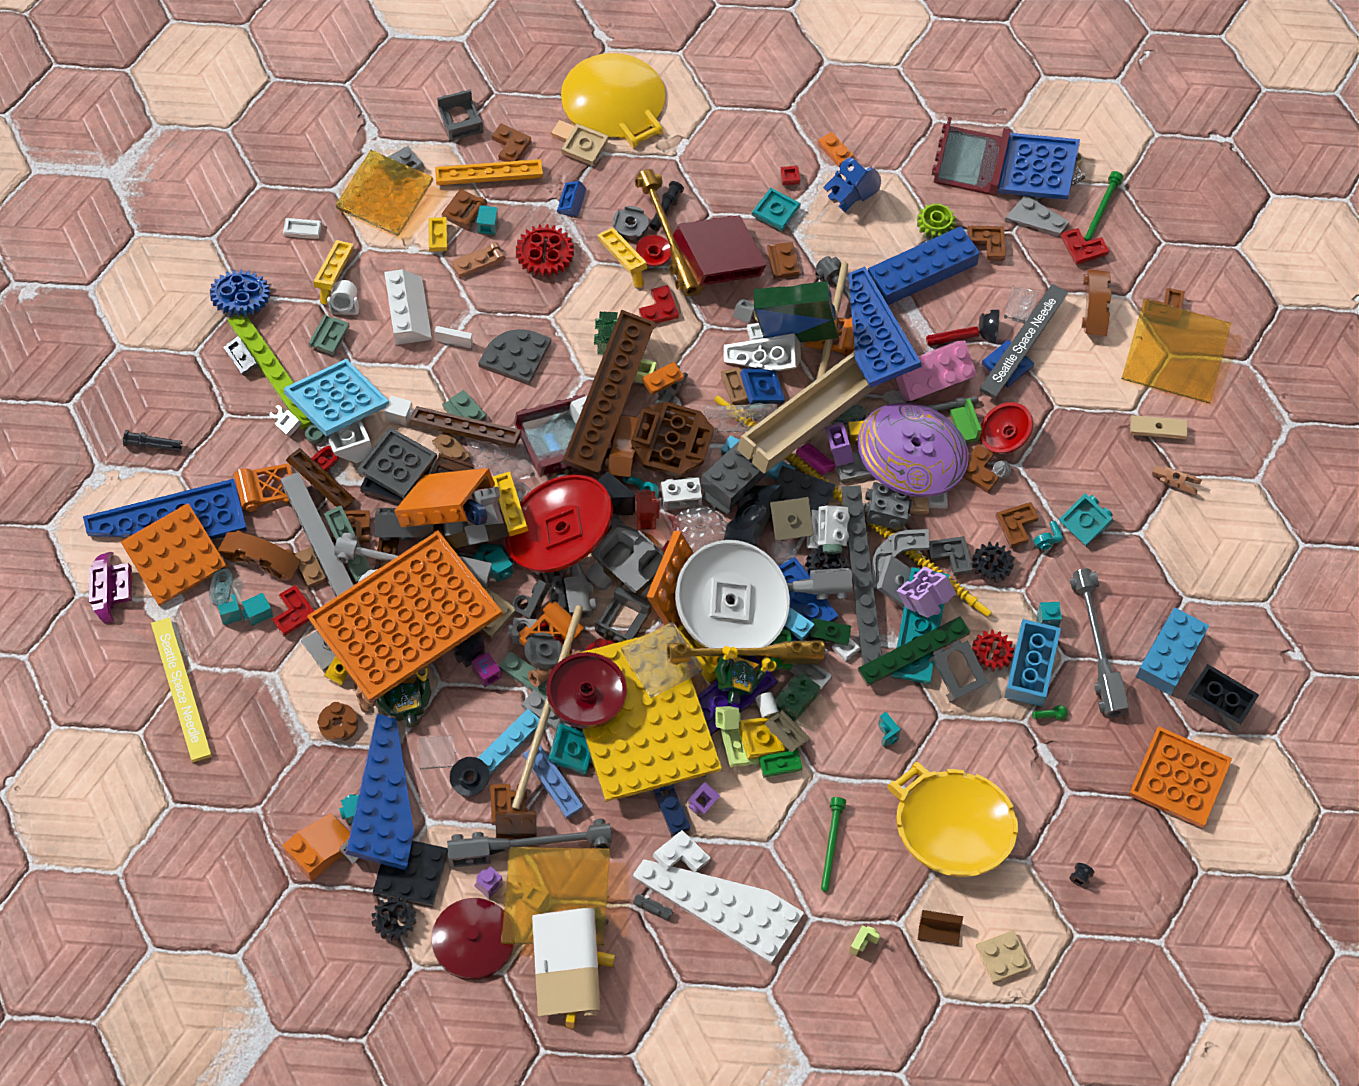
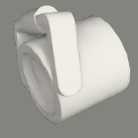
(343, 299)

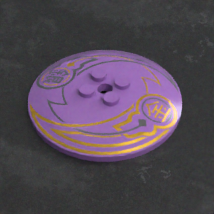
(910, 469)

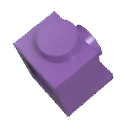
(709, 796)
(488, 882)

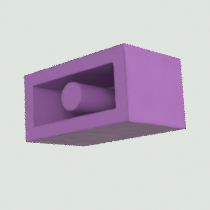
(839, 444)

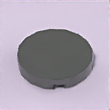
(543, 650)

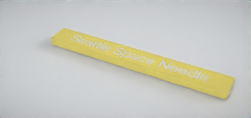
(181, 690)

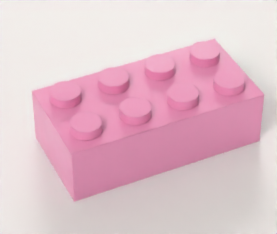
(938, 370)

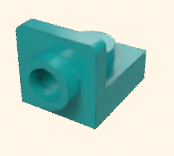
(888, 726)

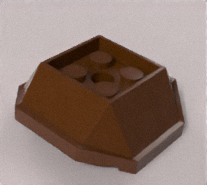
(677, 423)

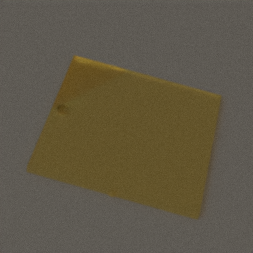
(1176, 351)
(553, 882)

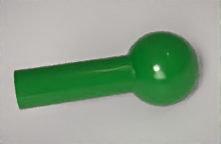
(1058, 712)

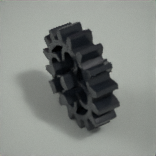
(817, 557)
(981, 564)
(382, 921)

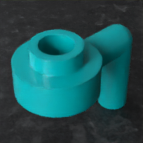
(641, 484)
(1045, 540)
(483, 548)

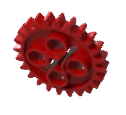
(527, 249)

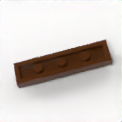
(320, 479)

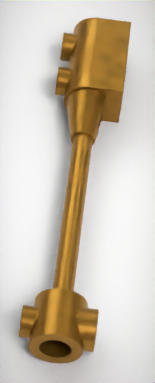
(685, 281)
(788, 651)

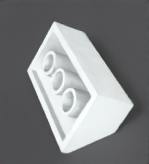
(407, 307)

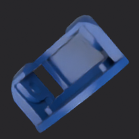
(859, 184)

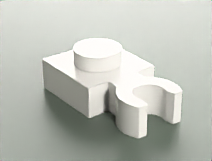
(286, 421)

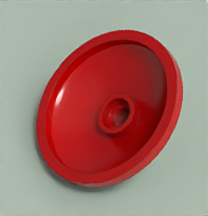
(1001, 422)

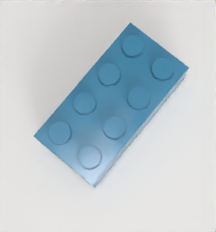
(1172, 651)
(1032, 662)

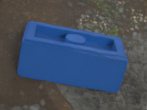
(571, 198)

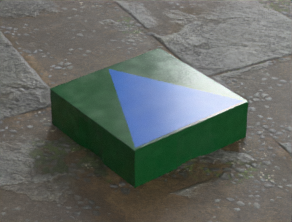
(798, 311)

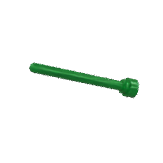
(1115, 179)
(837, 806)

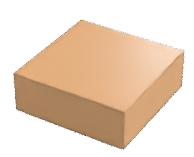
(562, 130)

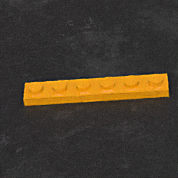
(488, 172)

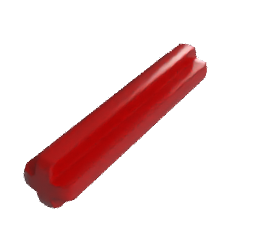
(953, 335)

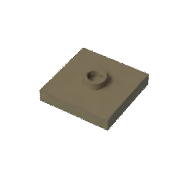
(792, 518)

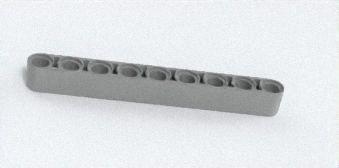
(316, 533)

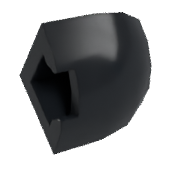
(989, 325)

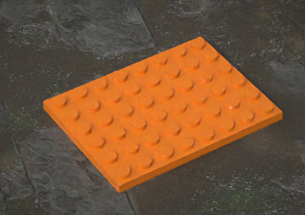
(404, 616)

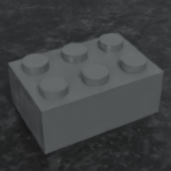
(731, 477)

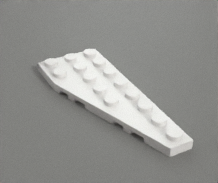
(738, 911)

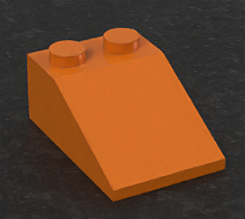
(317, 846)

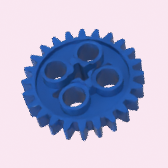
(239, 293)

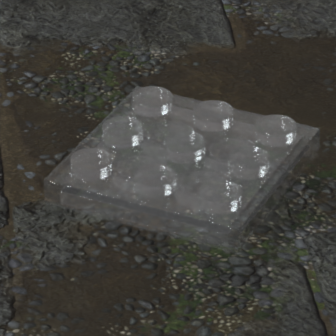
(501, 458)
(650, 661)

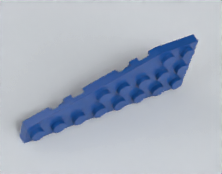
(879, 341)
(214, 505)
(382, 815)

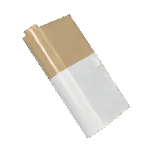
(566, 962)

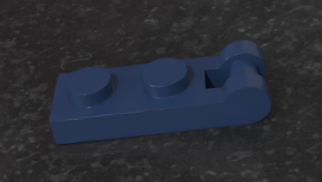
(671, 810)

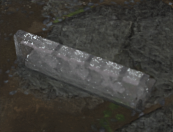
(737, 412)

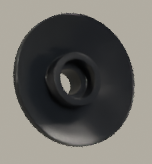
(463, 769)

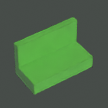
(966, 422)

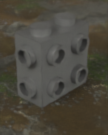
(887, 507)

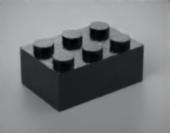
(1221, 698)

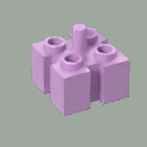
(926, 592)

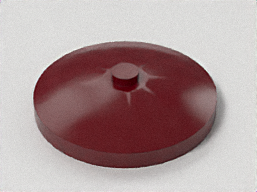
(586, 690)
(469, 939)

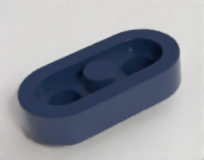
(475, 512)

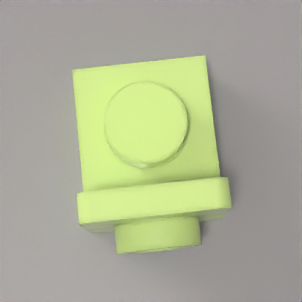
(860, 941)

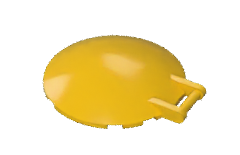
(615, 97)
(954, 821)

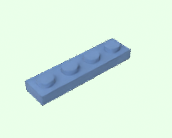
(555, 784)

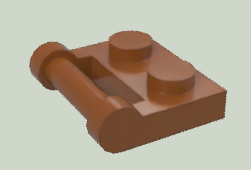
(460, 205)

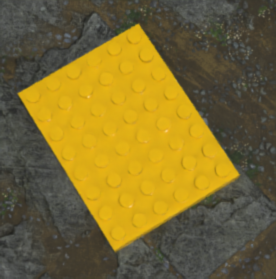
(651, 738)

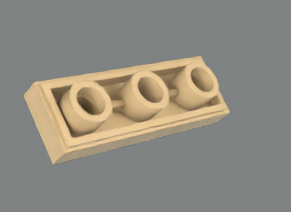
(1149, 427)

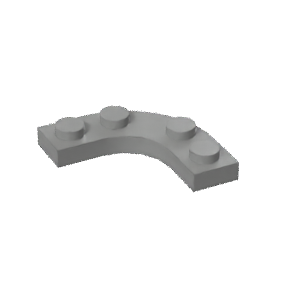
(897, 544)

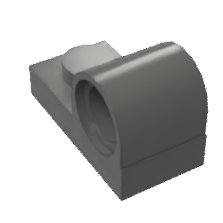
(534, 602)

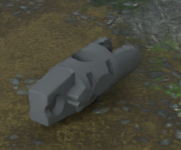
(669, 393)
(557, 589)

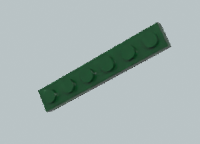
(913, 651)

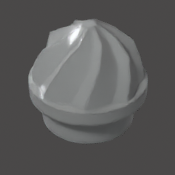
(1002, 469)

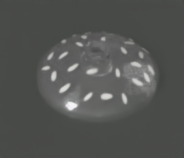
(699, 536)

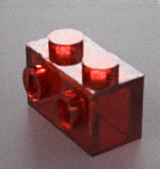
(647, 510)

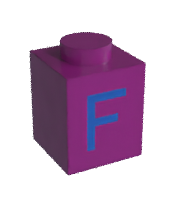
(486, 669)

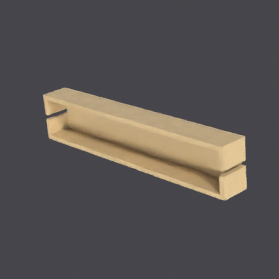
(804, 415)

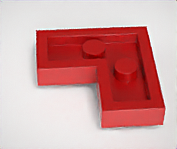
(1081, 250)
(664, 306)
(297, 611)

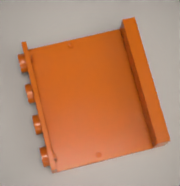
(441, 496)

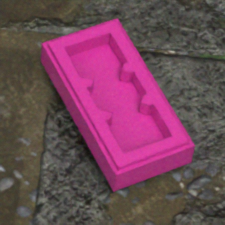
(815, 458)

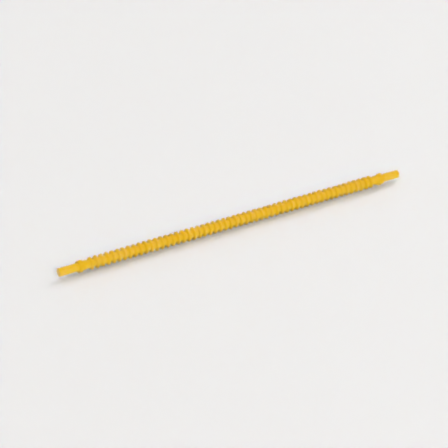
(971, 600)

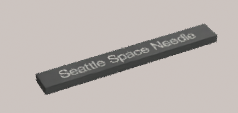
(1023, 341)

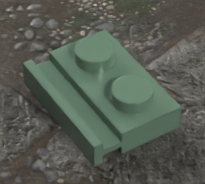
(329, 334)
(464, 406)

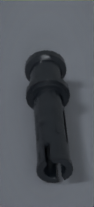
(669, 200)
(142, 441)

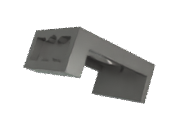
(464, 128)
(630, 600)
(941, 663)

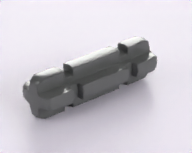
(652, 906)

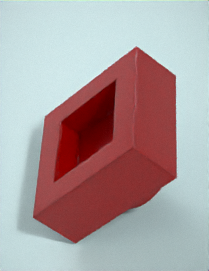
(790, 175)

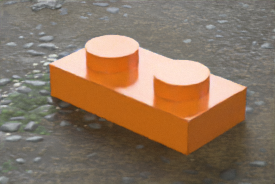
(834, 148)
(662, 378)

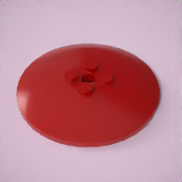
(564, 501)

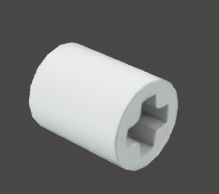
(767, 705)

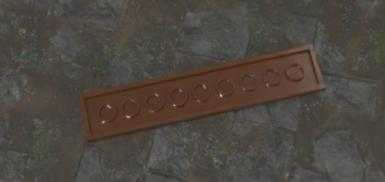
(608, 393)

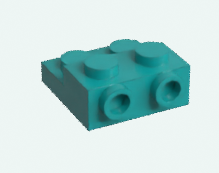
(1086, 519)

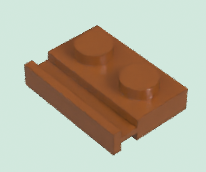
(783, 260)

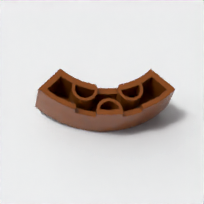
(1097, 296)
(622, 451)
(271, 558)

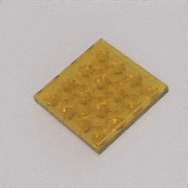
(384, 192)

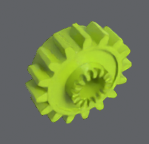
(936, 220)

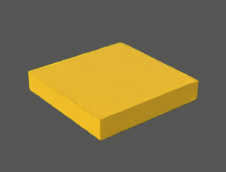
(758, 739)

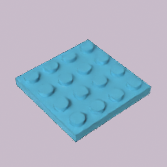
(336, 397)

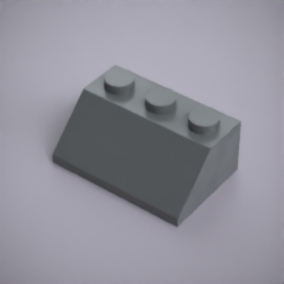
(388, 526)

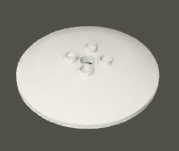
(747, 576)

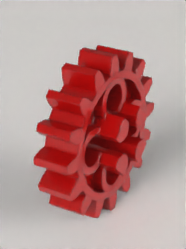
(1003, 646)

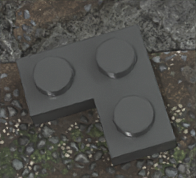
(954, 550)

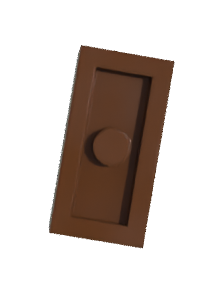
(940, 927)

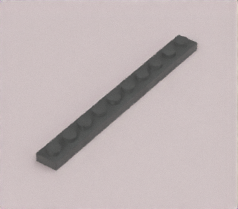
(861, 575)

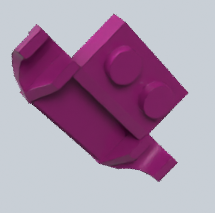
(108, 585)

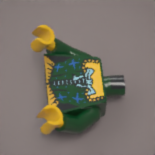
(738, 675)
(407, 699)

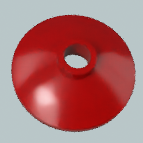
(654, 244)

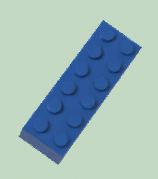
(924, 265)

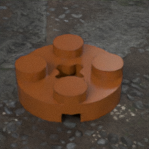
(337, 711)

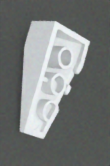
(769, 353)
(351, 442)

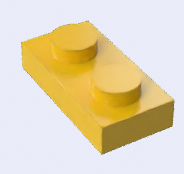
(437, 234)

